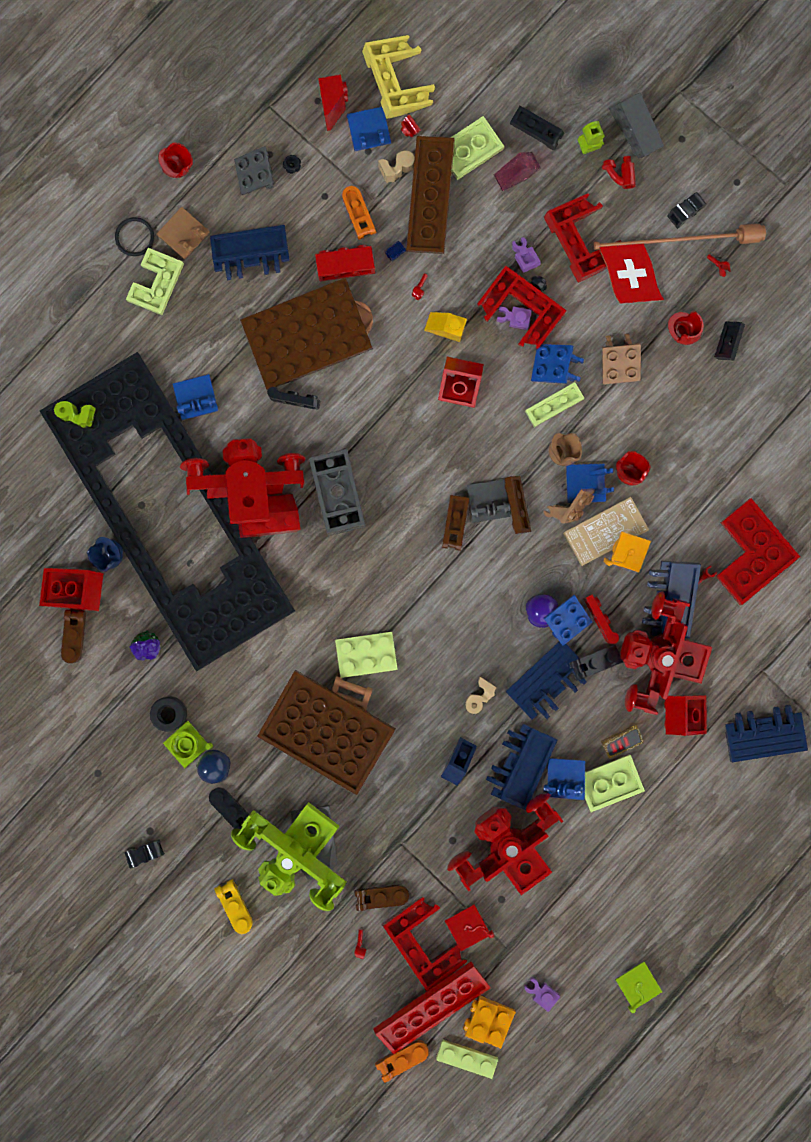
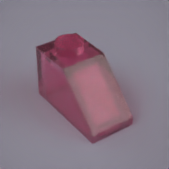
(517, 170)

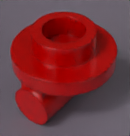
(410, 127)

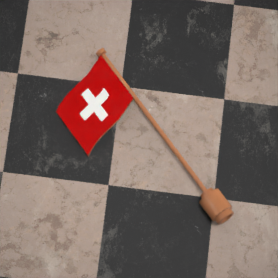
(632, 269)

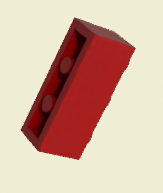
(345, 263)

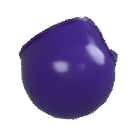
(538, 608)

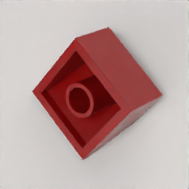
(333, 98)
(460, 382)
(685, 715)

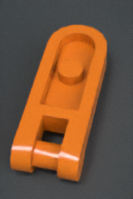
(357, 211)
(402, 1060)

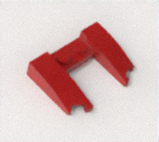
(561, 221)
(511, 283)
(428, 972)

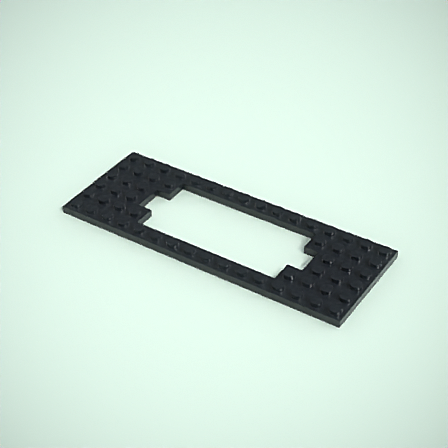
(202, 624)

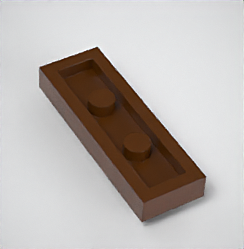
(517, 505)

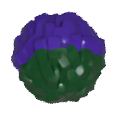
(145, 646)

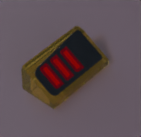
(622, 741)

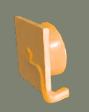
(629, 552)

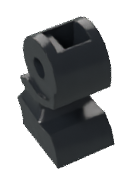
(689, 207)
(144, 853)

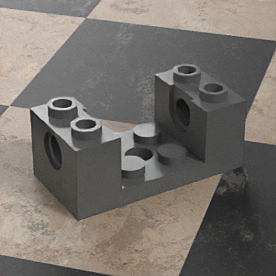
(341, 512)

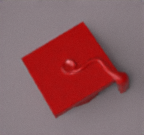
(468, 927)

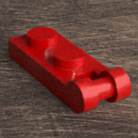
(601, 619)

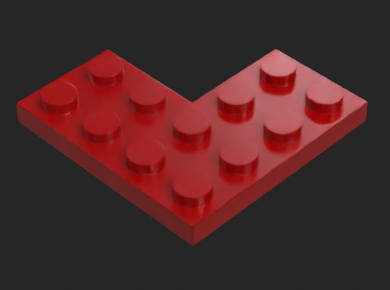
(764, 553)

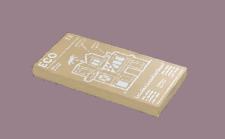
(600, 532)

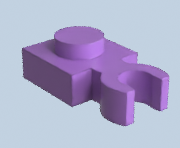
(526, 258)
(518, 317)
(544, 994)

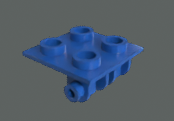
(195, 397)
(568, 620)
(566, 779)

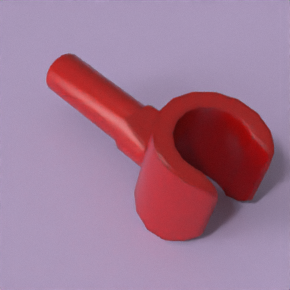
(721, 265)
(417, 291)
(705, 574)
(360, 951)

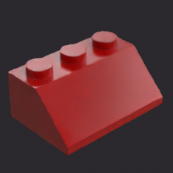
(283, 518)

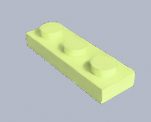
(554, 404)
(467, 1058)

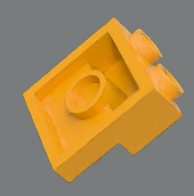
(488, 1021)

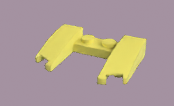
(379, 57)

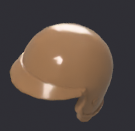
(565, 449)

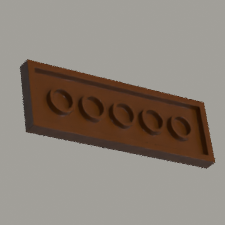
(430, 194)

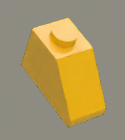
(446, 325)

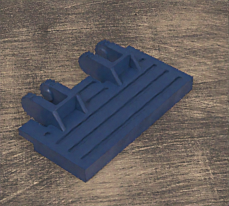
(249, 247)
(679, 583)
(545, 678)
(764, 738)
(524, 767)

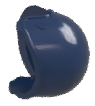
(105, 554)
(213, 766)

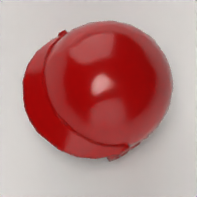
(175, 160)
(686, 327)
(632, 468)

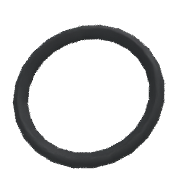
(127, 221)

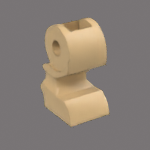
(404, 163)
(474, 701)

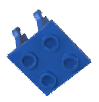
(368, 129)
(553, 363)
(585, 477)

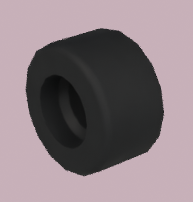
(159, 722)

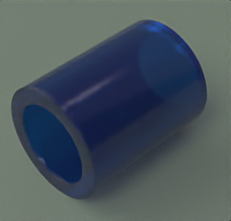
(395, 250)

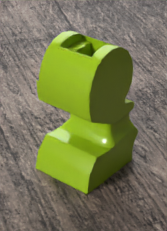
(591, 138)
(68, 412)

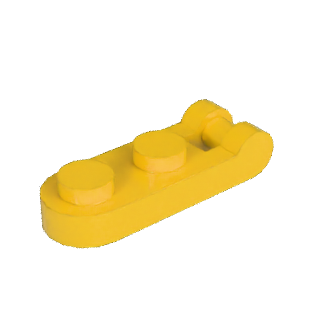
(234, 907)

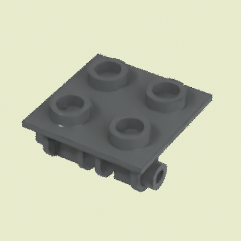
(254, 171)
(488, 501)

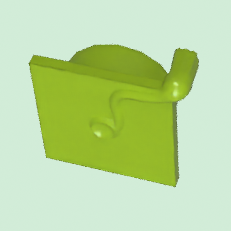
(186, 744)
(638, 986)

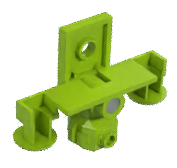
(296, 851)

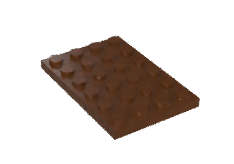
(306, 334)
(326, 732)

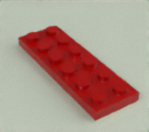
(431, 1008)

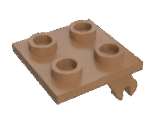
(183, 233)
(621, 362)
(574, 512)

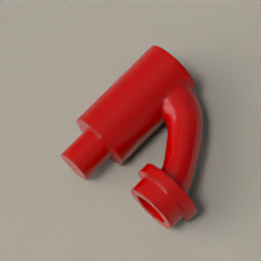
(627, 180)

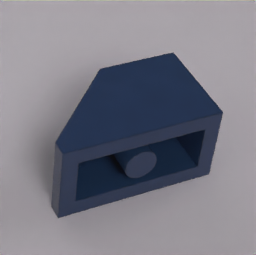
(459, 761)

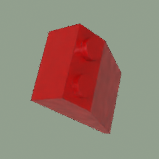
(71, 589)

